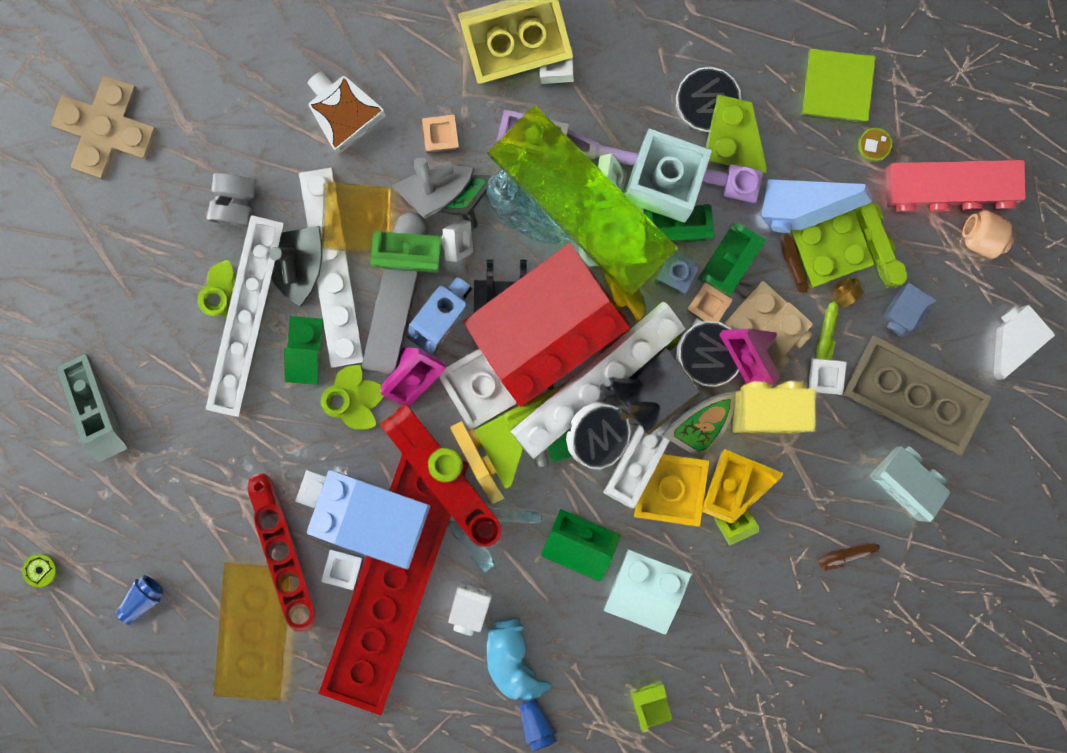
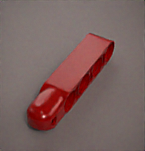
(456, 495)
(267, 503)

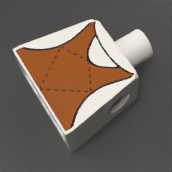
(342, 110)

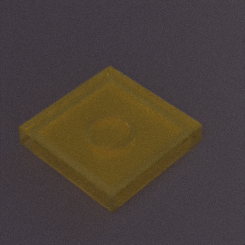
(353, 215)

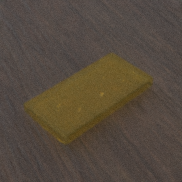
(250, 635)

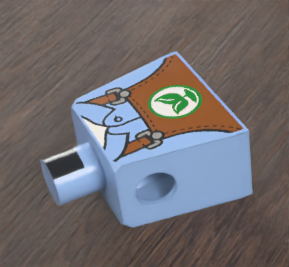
(432, 326)

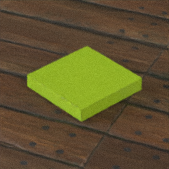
(838, 85)

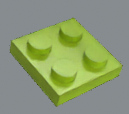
(832, 249)

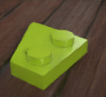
(735, 135)

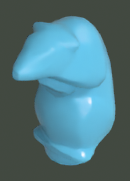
(505, 663)

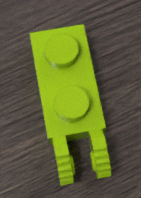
(881, 245)

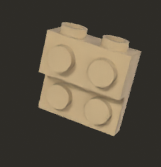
(770, 312)

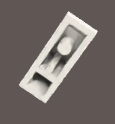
(469, 608)

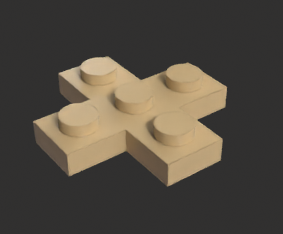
(103, 127)

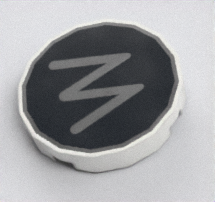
(699, 93)
(705, 355)
(598, 435)

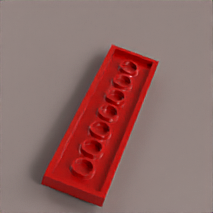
(385, 608)

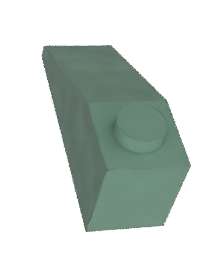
(91, 409)

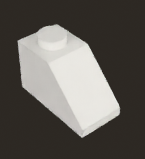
(1018, 339)

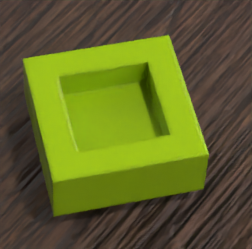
(741, 529)

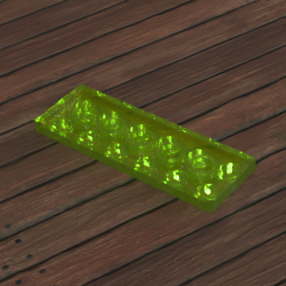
(582, 200)

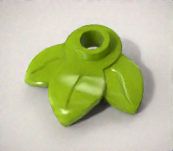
(219, 281)
(358, 398)

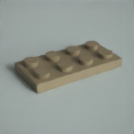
(916, 395)

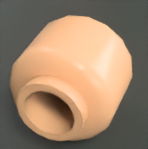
(988, 234)

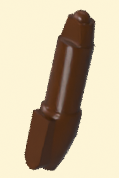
(792, 258)
(837, 558)

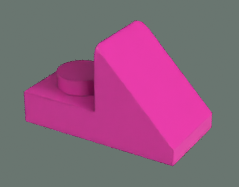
(750, 354)
(412, 376)

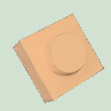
(440, 133)
(709, 304)

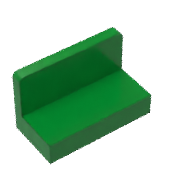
(580, 545)

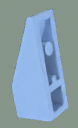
(807, 203)

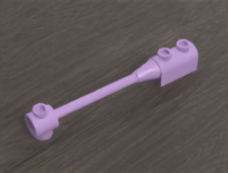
(738, 183)

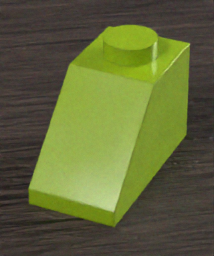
(501, 448)

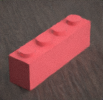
(955, 184)

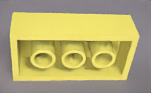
(775, 410)

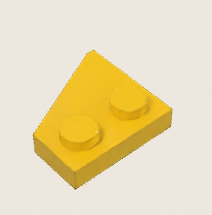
(481, 467)
(737, 486)

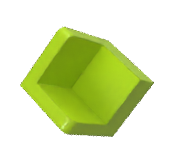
(651, 705)

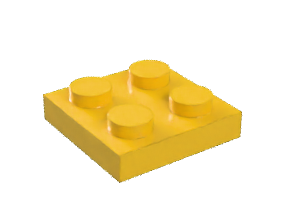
(674, 491)

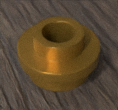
(847, 291)

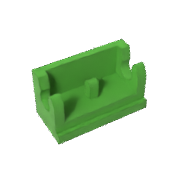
(406, 251)

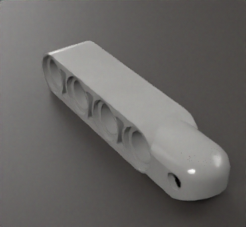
(393, 307)

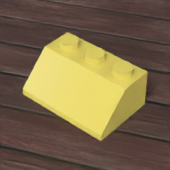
(514, 37)

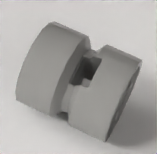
(231, 200)

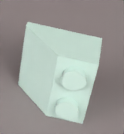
(667, 175)
(911, 483)
(647, 591)

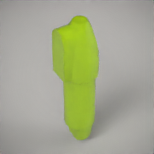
(825, 342)

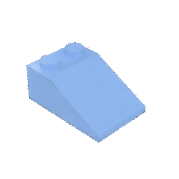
(368, 519)

